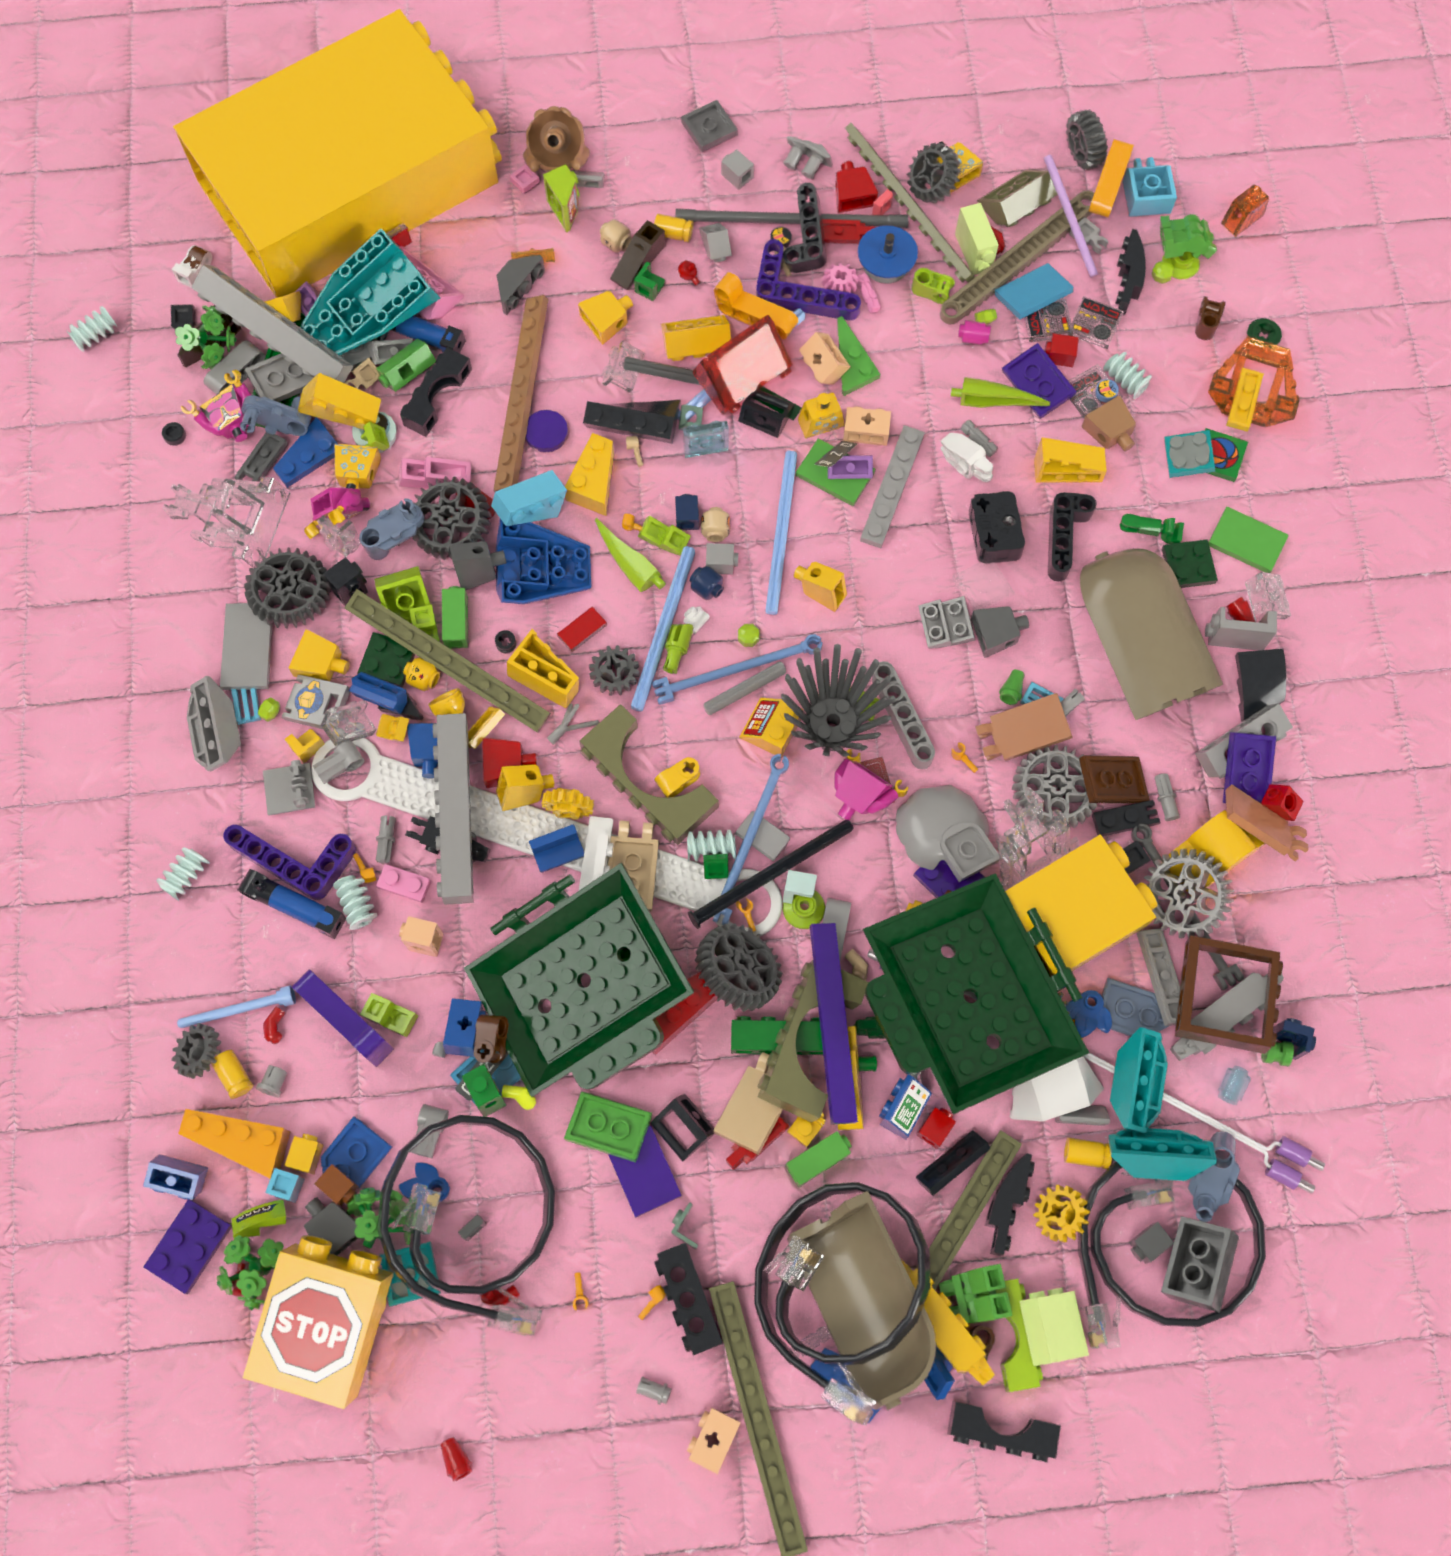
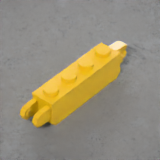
(951, 1336)

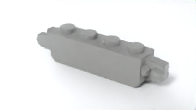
(1226, 1012)

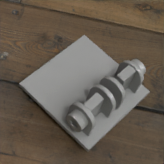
(289, 788)

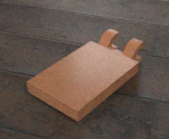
(1025, 728)
(1264, 823)

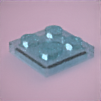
(706, 439)

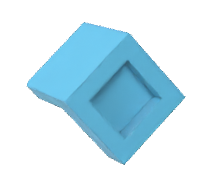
(285, 1185)

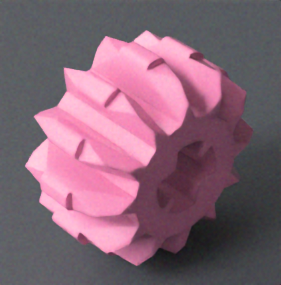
(840, 278)

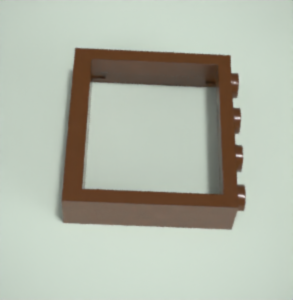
(1273, 989)

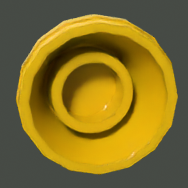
(448, 703)

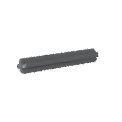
(659, 370)

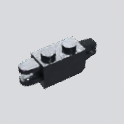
(428, 838)

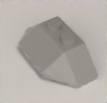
(211, 724)

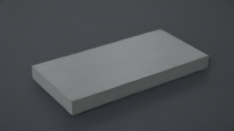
(245, 649)

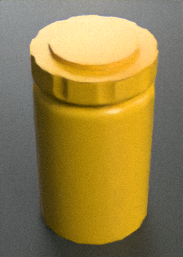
(675, 227)
(232, 1074)
(1087, 1153)

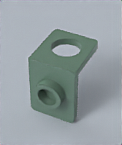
(684, 409)
(678, 1221)

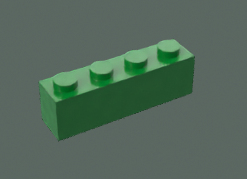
(759, 1036)

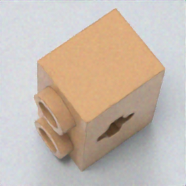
(824, 358)
(858, 431)
(421, 936)
(713, 1457)

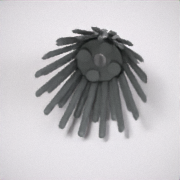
(836, 703)

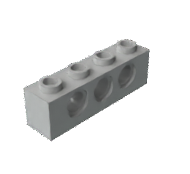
(1274, 722)

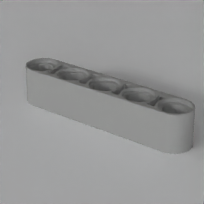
(905, 725)

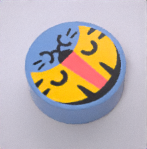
(1106, 390)

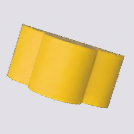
(1222, 840)

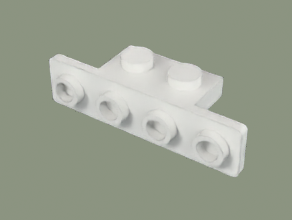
(596, 850)

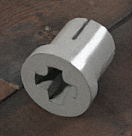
(272, 1081)

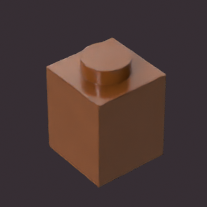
(337, 1185)

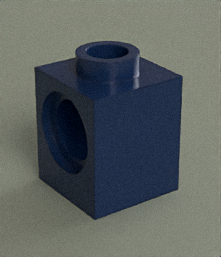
(687, 512)

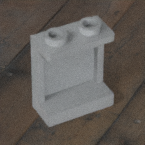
(1241, 633)

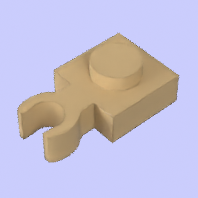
(364, 374)

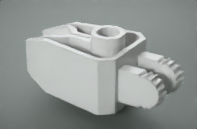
(966, 457)

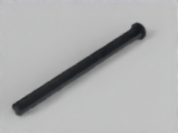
(770, 873)

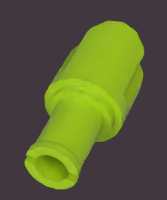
(677, 645)

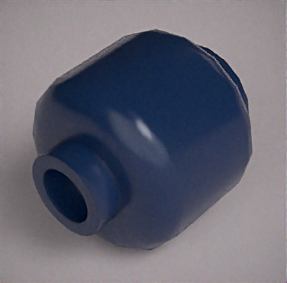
(706, 583)

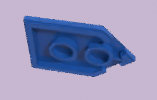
(356, 1151)

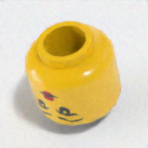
(421, 674)

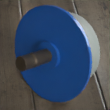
(887, 253)

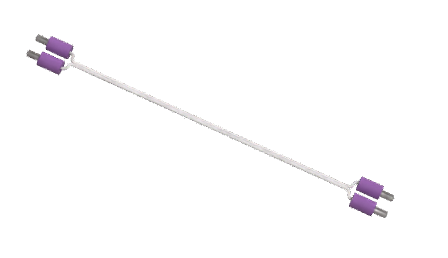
(1285, 1146)

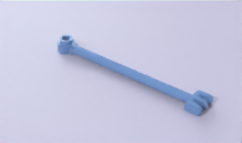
(669, 689)
(752, 830)

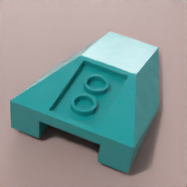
(368, 296)

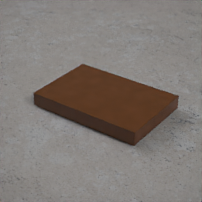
(1114, 779)

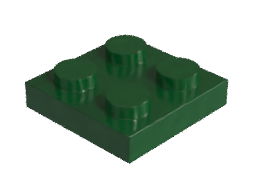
(1191, 563)
(385, 659)

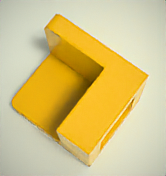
(306, 745)

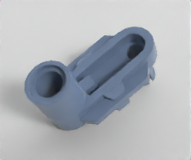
(274, 416)
(391, 528)
(1215, 1184)

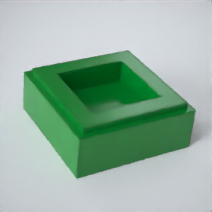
(715, 866)

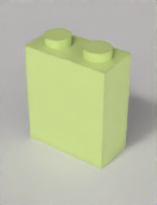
(976, 238)
(1053, 1326)

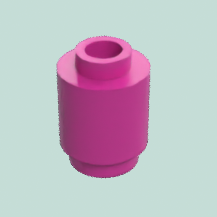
(974, 332)

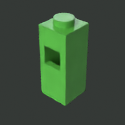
(405, 365)
(455, 617)
(819, 1158)

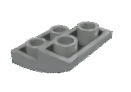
(946, 623)

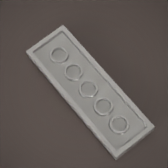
(281, 379)

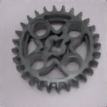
(446, 509)
(287, 588)
(738, 967)

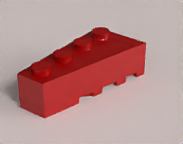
(684, 1013)

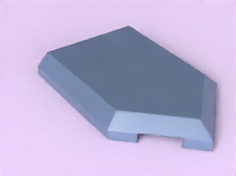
(1131, 1008)

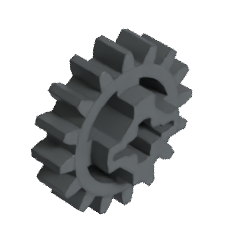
(603, 673)
(196, 1051)

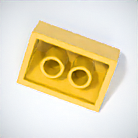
(695, 336)

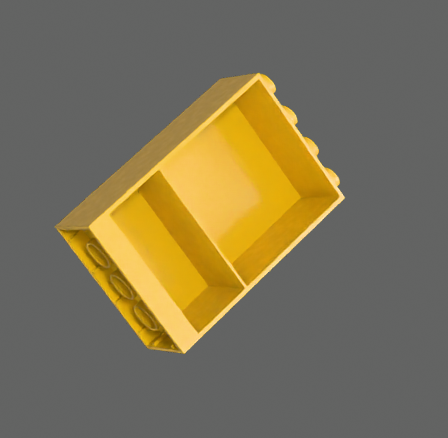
(340, 150)

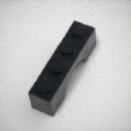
(449, 370)
(1036, 1437)

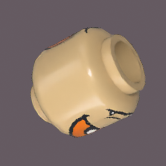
(715, 524)

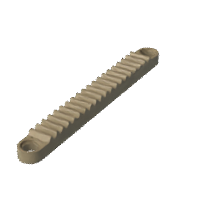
(1013, 261)

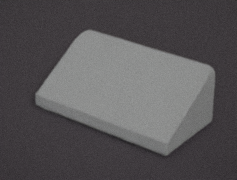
(590, 179)
(383, 350)
(768, 839)
(1087, 1116)

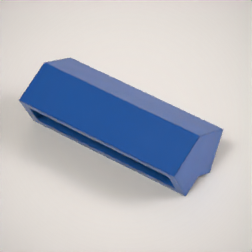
(379, 692)

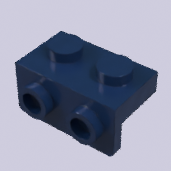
(1300, 1035)

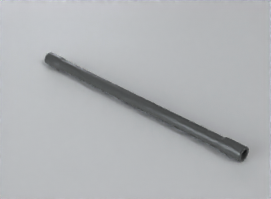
(786, 218)

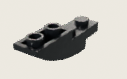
(1132, 270)
(1010, 1193)

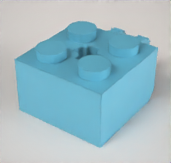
(1149, 188)

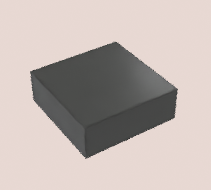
(472, 1228)

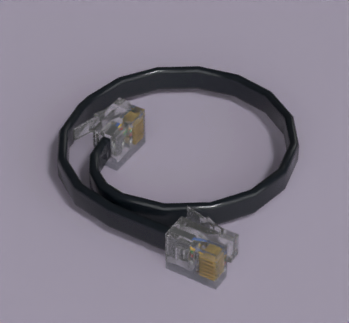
(419, 1222)
(797, 1270)
(1096, 1315)

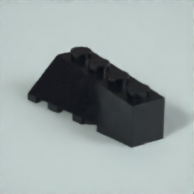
(641, 419)

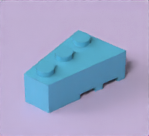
(530, 500)

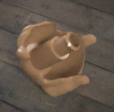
(555, 140)

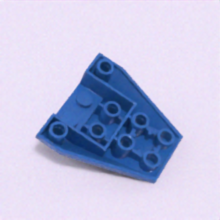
(539, 564)

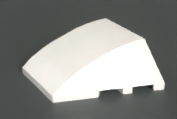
(1056, 1092)

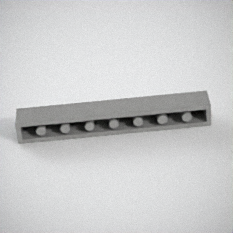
(269, 325)
(454, 809)

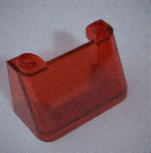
(743, 365)

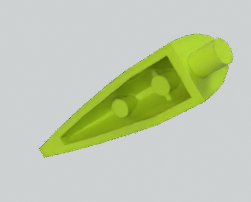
(988, 394)
(632, 563)

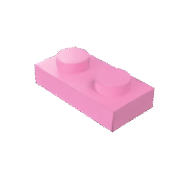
(403, 883)

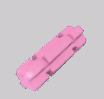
(868, 293)

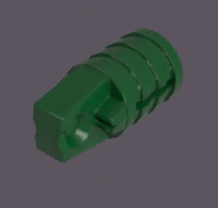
(870, 1028)

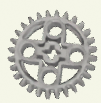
(1059, 777)
(1196, 886)

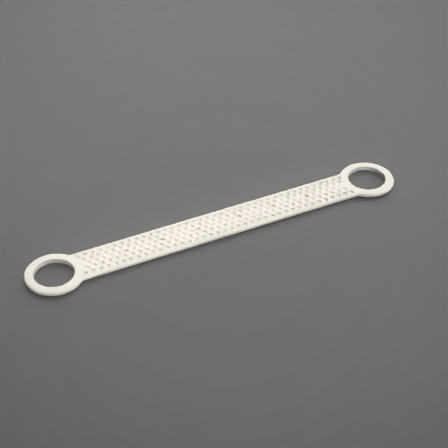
(406, 790)

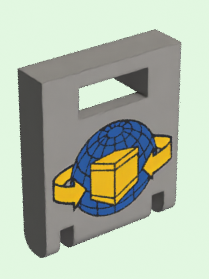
(311, 699)

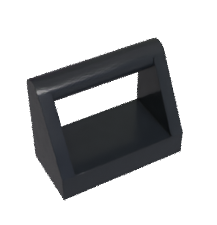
(762, 417)
(691, 1118)

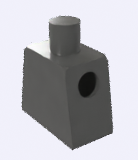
(475, 563)
(997, 628)
(331, 1224)

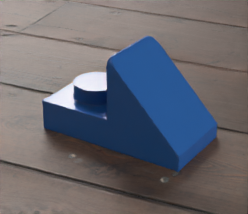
(939, 1378)

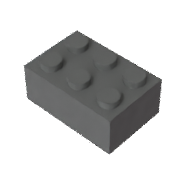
(1200, 1264)

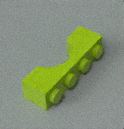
(1018, 1369)

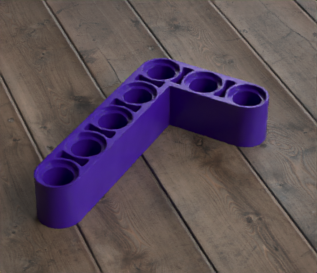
(800, 292)
(289, 865)
(343, 1018)

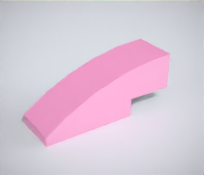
(418, 472)

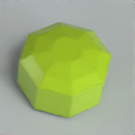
(1162, 272)
(986, 316)
(748, 635)
(269, 709)

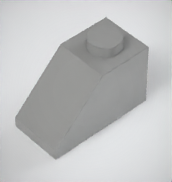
(716, 241)

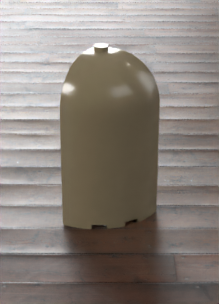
(1147, 630)
(865, 1296)

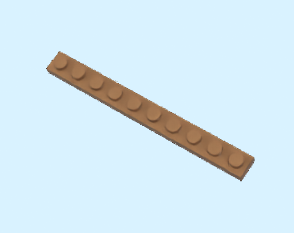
(521, 392)

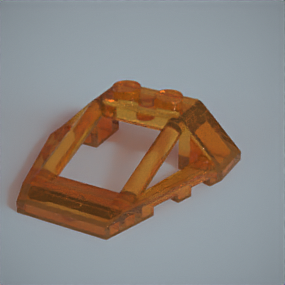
(1277, 407)

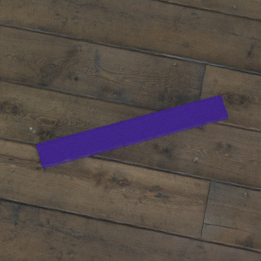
(833, 1024)

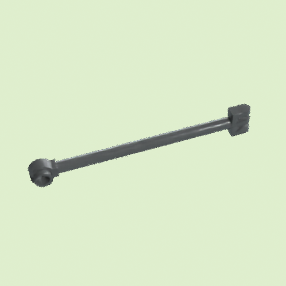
(1225, 971)

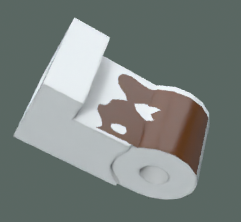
(191, 265)

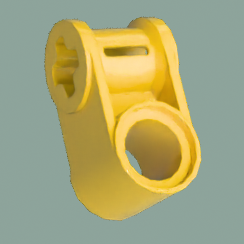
(675, 779)

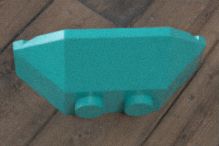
(1139, 1080)
(1161, 1153)

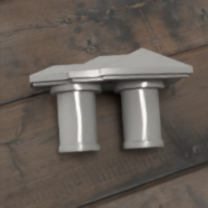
(816, 152)

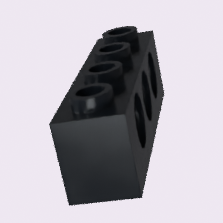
(709, 1336)

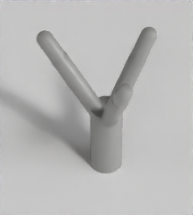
(563, 728)

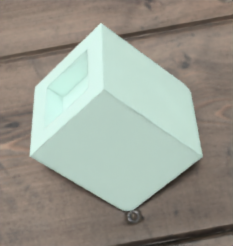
(799, 884)

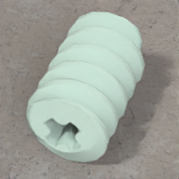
(91, 328)
(1127, 374)
(711, 844)
(181, 872)
(354, 902)

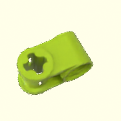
(932, 285)

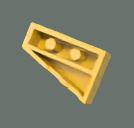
(338, 402)
(1068, 462)
(591, 476)
(542, 671)

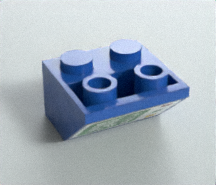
(906, 1107)

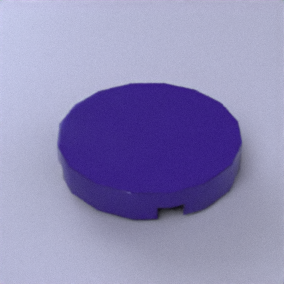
(546, 431)

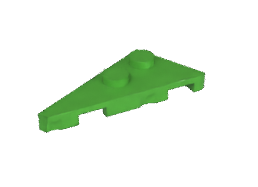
(862, 369)

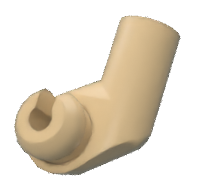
(860, 967)

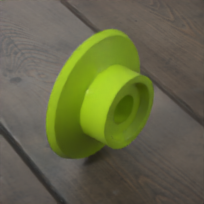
(1184, 266)
(804, 918)

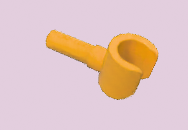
(629, 524)
(962, 756)
(367, 874)
(747, 912)
(579, 1292)
(657, 1294)

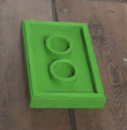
(844, 489)
(1248, 540)
(608, 1126)

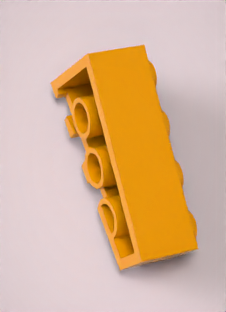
(242, 1141)

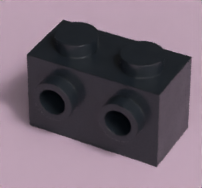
(345, 579)

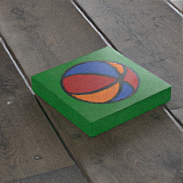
(1227, 455)

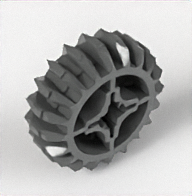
(1086, 139)
(939, 175)

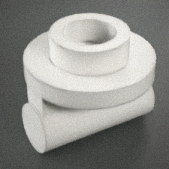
(696, 617)

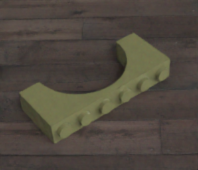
(673, 815)
(785, 1081)

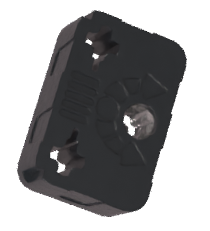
(996, 527)

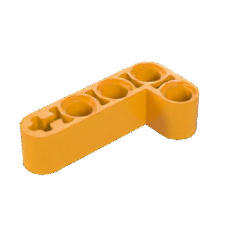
(1111, 178)
(750, 308)

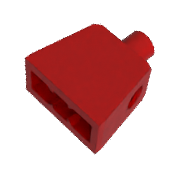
(854, 188)
(501, 754)

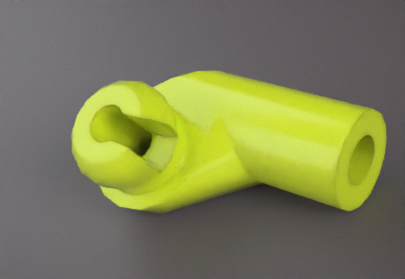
(520, 1094)

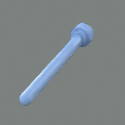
(284, 996)

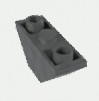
(517, 279)

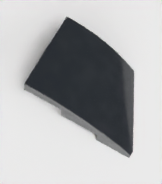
(1260, 680)

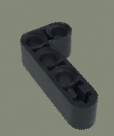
(808, 227)
(1064, 537)

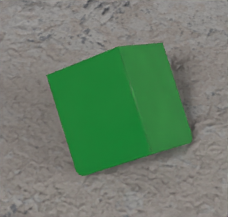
(647, 283)

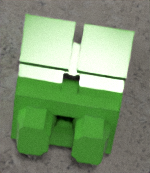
(1185, 236)
(978, 1298)

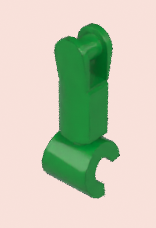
(1170, 532)

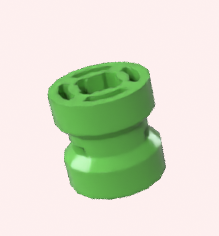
(1280, 1053)

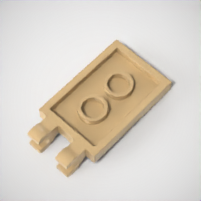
(638, 859)
(746, 1117)

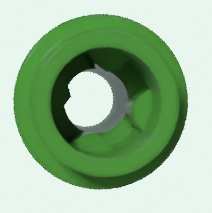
(1012, 689)

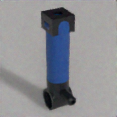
(430, 334)
(321, 917)

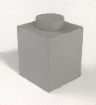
(737, 169)
(721, 557)

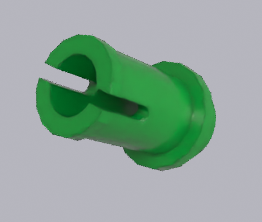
(867, 1063)

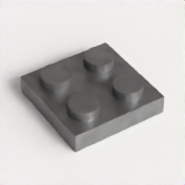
(709, 125)

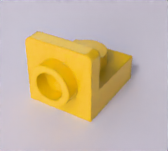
(392, 727)
(804, 1130)

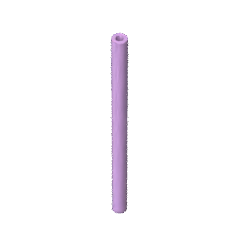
(1070, 216)

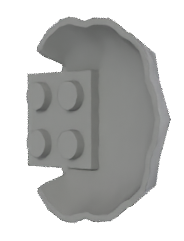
(948, 827)

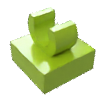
(375, 436)

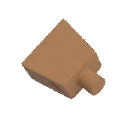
(1111, 424)

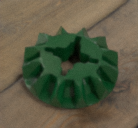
(1265, 326)

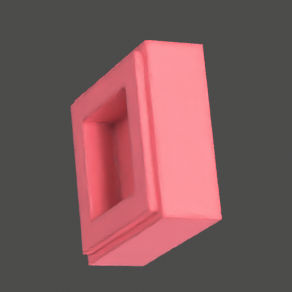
(883, 203)

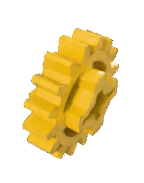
(567, 803)
(1071, 1217)

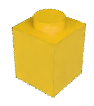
(304, 1154)

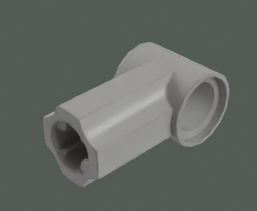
(345, 758)
(428, 1116)

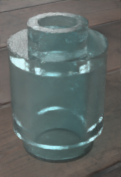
(1234, 1085)

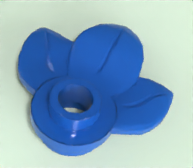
(1088, 1016)
(427, 1176)

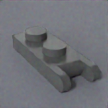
(262, 457)

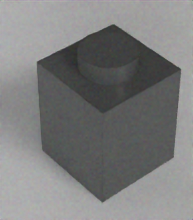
(1150, 1243)

